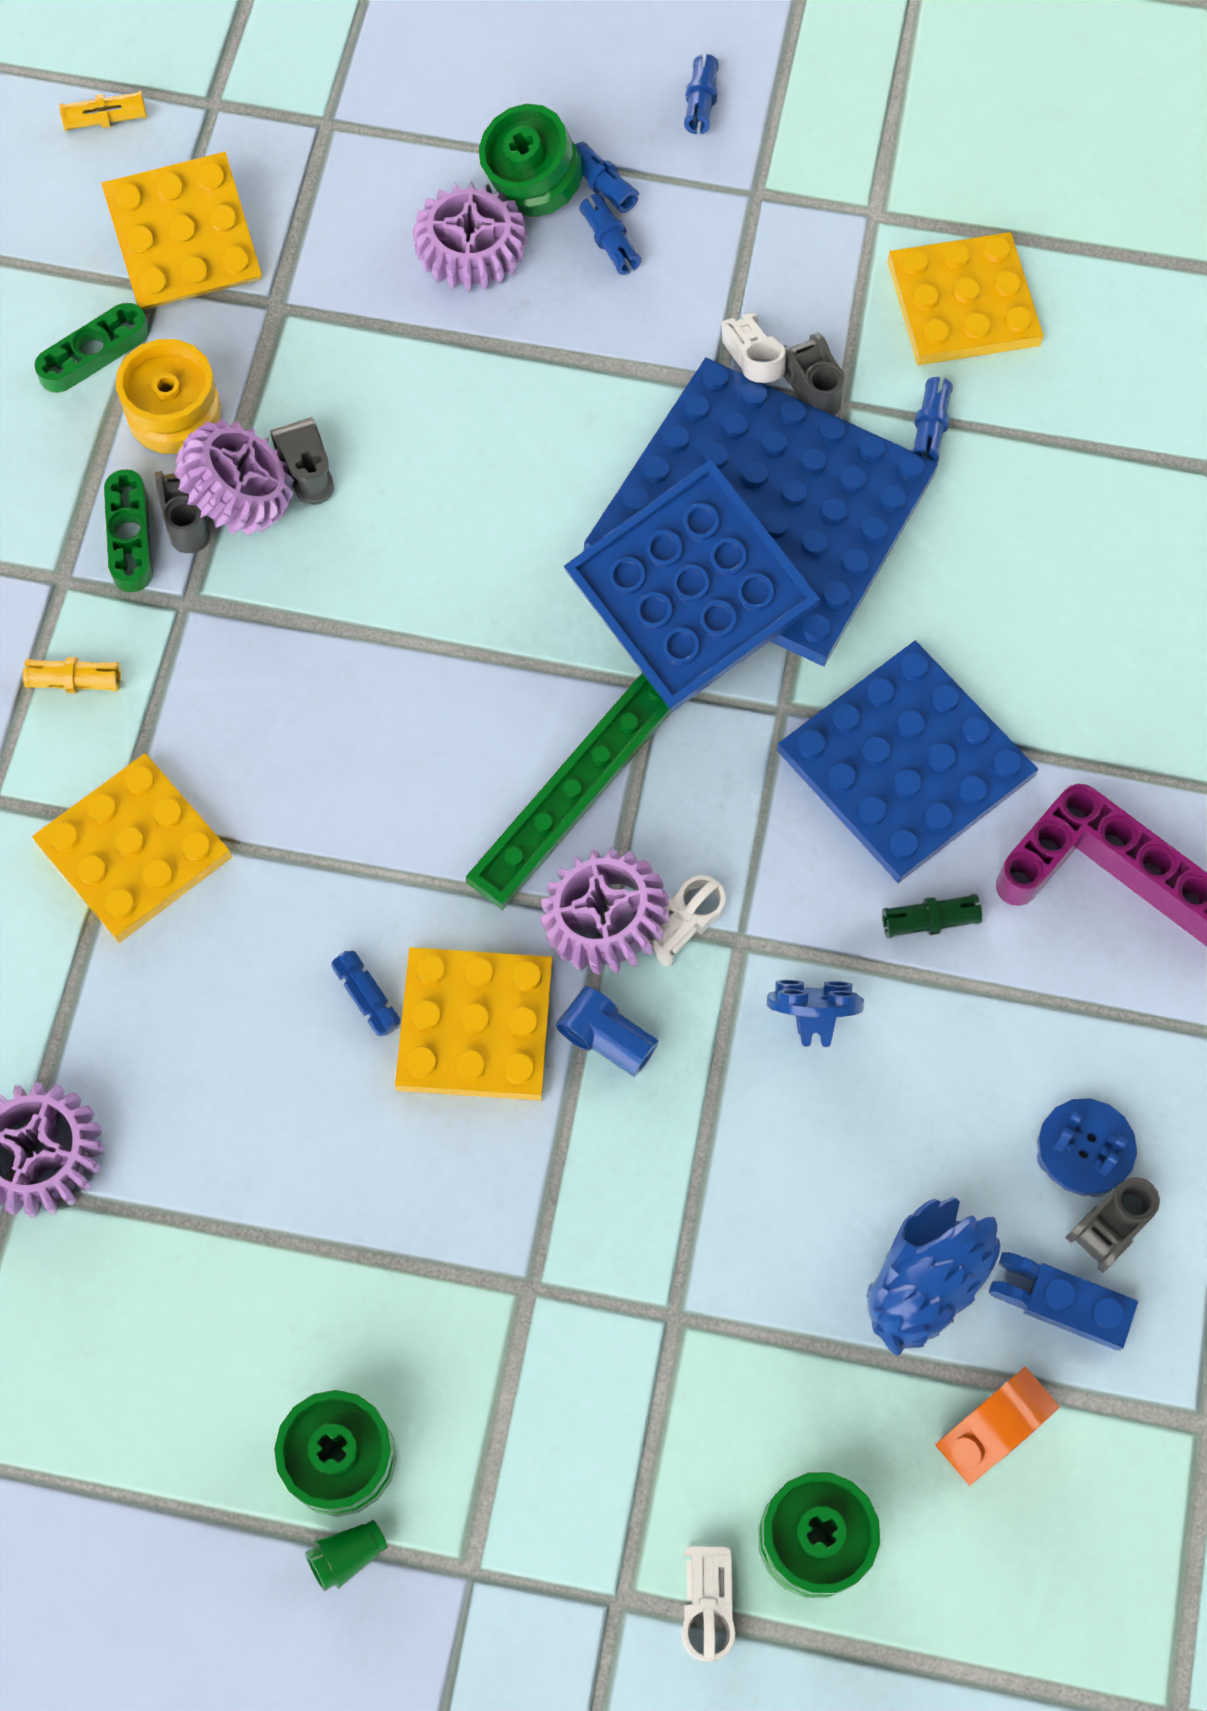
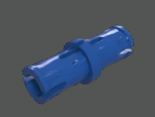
(701, 94)
(604, 179)
(610, 234)
(932, 418)

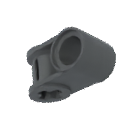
(814, 369)
(306, 459)
(177, 513)
(1110, 1228)

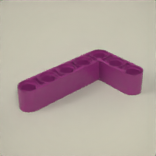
(1122, 862)

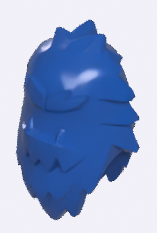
(930, 1274)

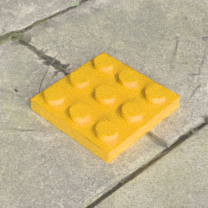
(182, 231)
(964, 298)
(132, 847)
(474, 1024)

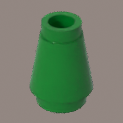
(344, 1554)

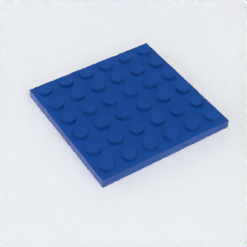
(811, 479)

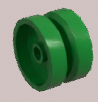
(531, 159)
(309, 1436)
(849, 1528)

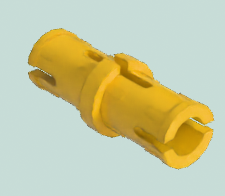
(75, 116)
(72, 675)

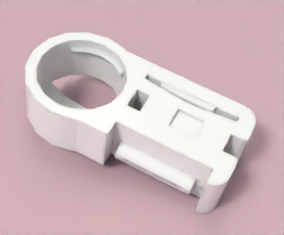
(751, 346)
(682, 919)
(710, 1593)

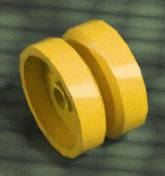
(167, 393)

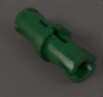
(931, 916)

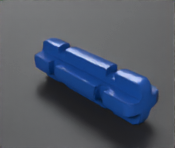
(365, 993)

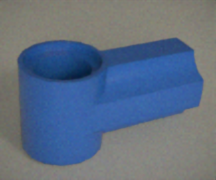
(595, 1024)

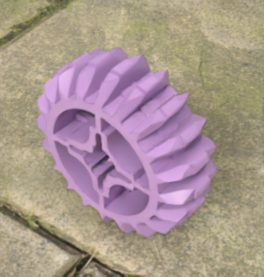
(446, 226)
(234, 477)
(579, 904)
(45, 1110)

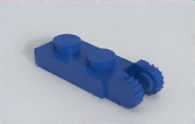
(1068, 1301)

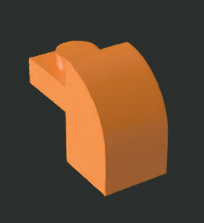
(997, 1426)

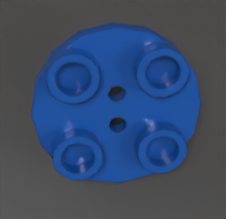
(815, 1007)
(1107, 1159)

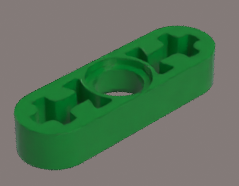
(97, 330)
(138, 545)

